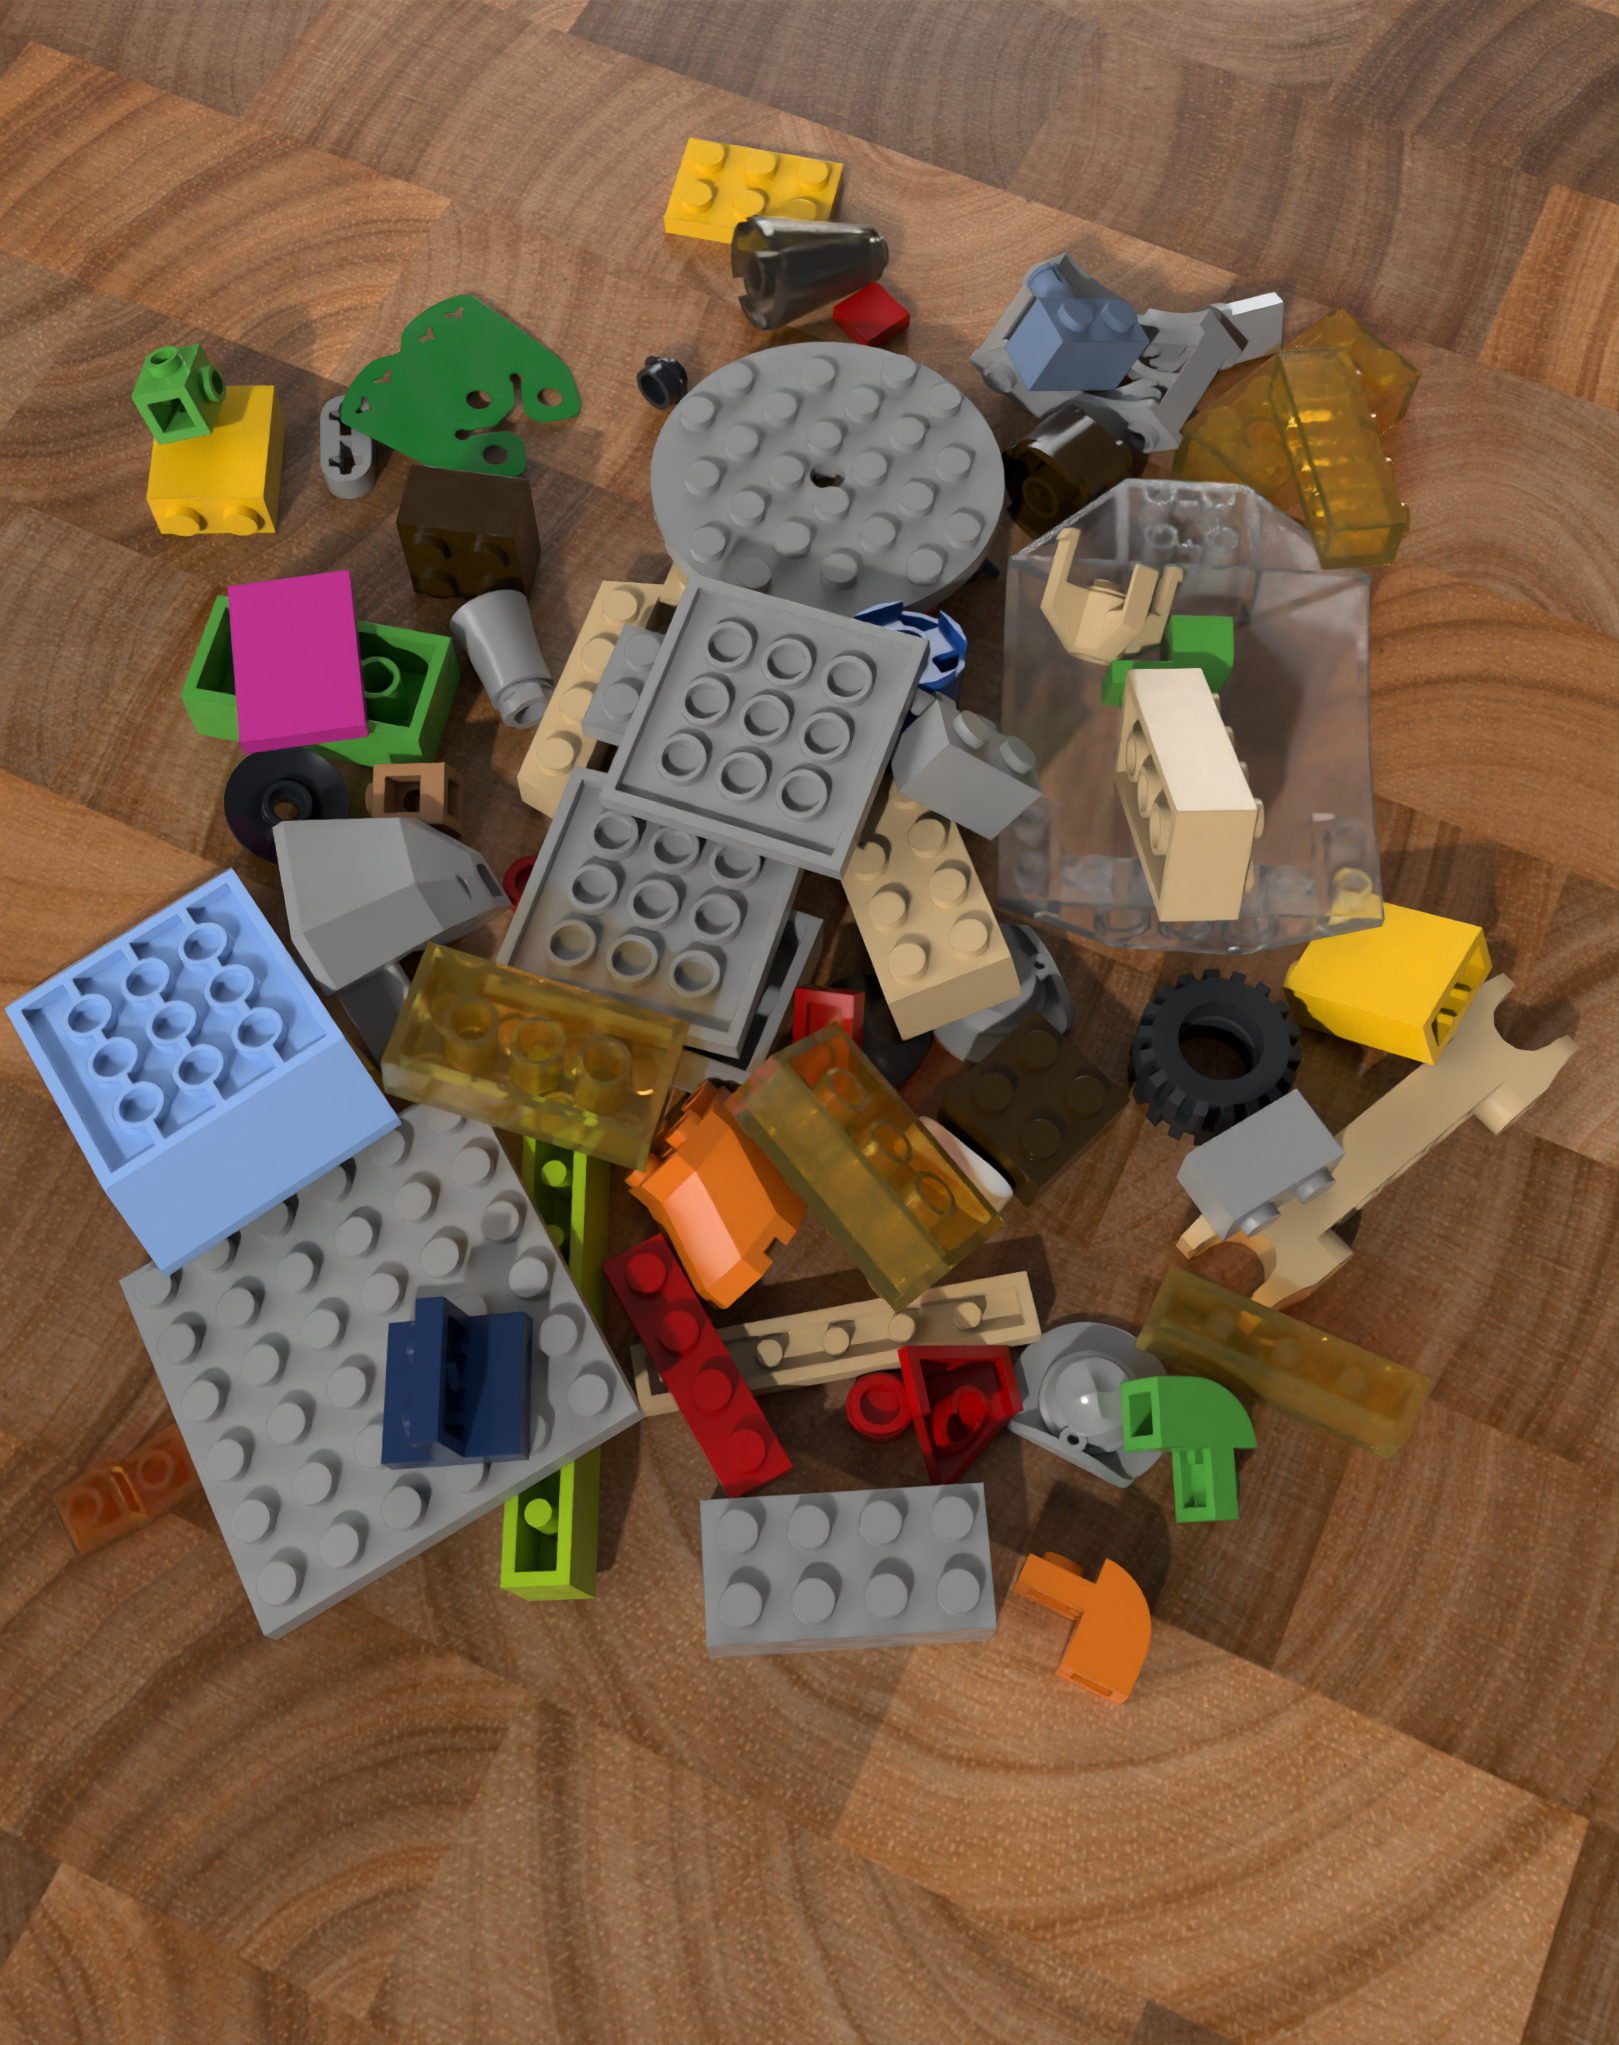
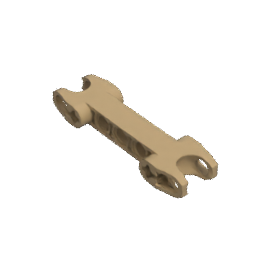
(1472, 1077)

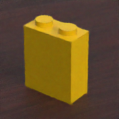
(224, 477)
(1391, 983)

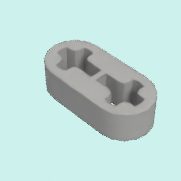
(336, 447)

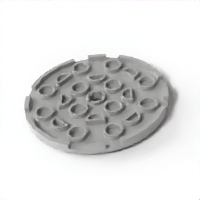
(911, 462)

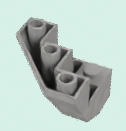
(377, 892)

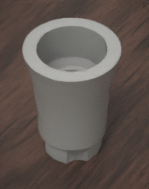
(506, 655)

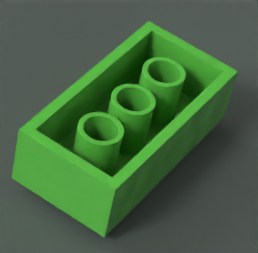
(406, 685)

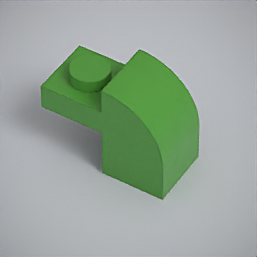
(1185, 643)
(1201, 1429)

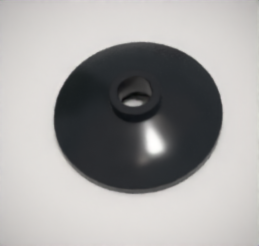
(276, 778)

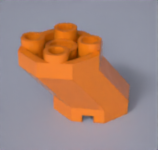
(716, 1199)

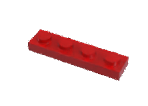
(697, 1369)

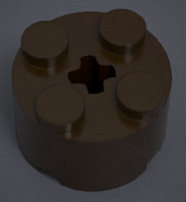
(1061, 469)

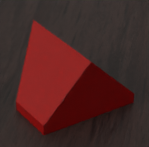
(958, 1402)

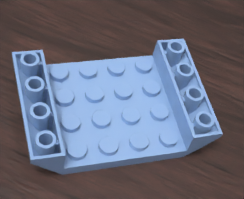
(199, 1071)

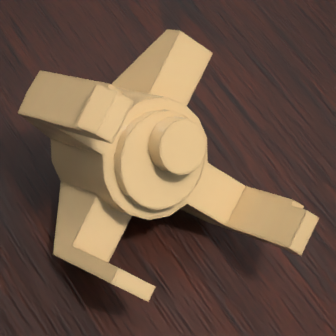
(1099, 620)

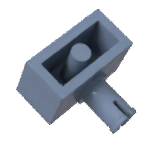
(1073, 340)

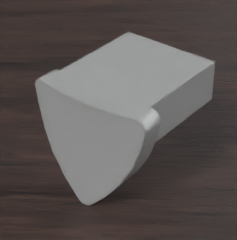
(1252, 324)

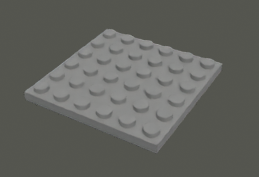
(283, 1358)

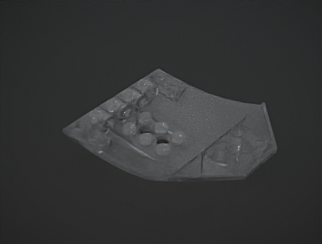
(1290, 700)

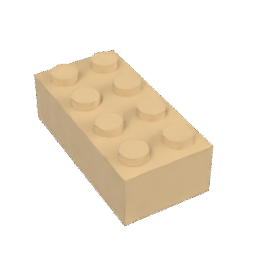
(1185, 795)
(925, 916)

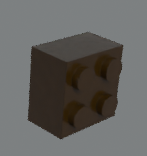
(468, 532)
(1032, 1107)

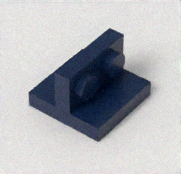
(457, 1388)

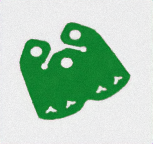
(431, 384)

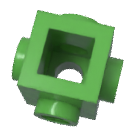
(179, 393)

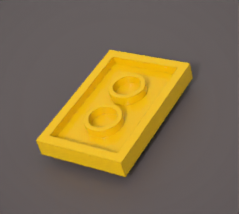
(731, 182)

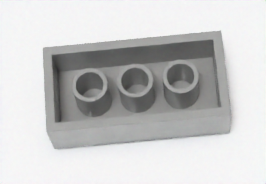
(846, 1570)

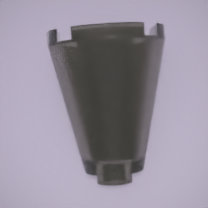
(801, 265)

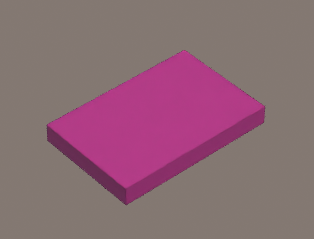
(297, 662)

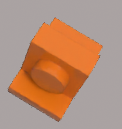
(1110, 1620)

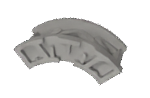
(1181, 361)

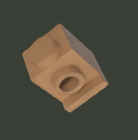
(436, 783)

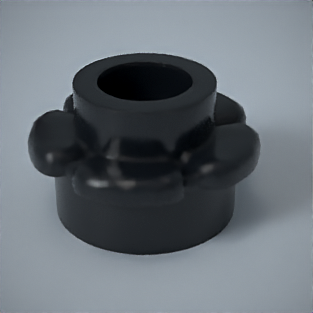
(662, 381)

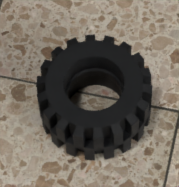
(1218, 1011)

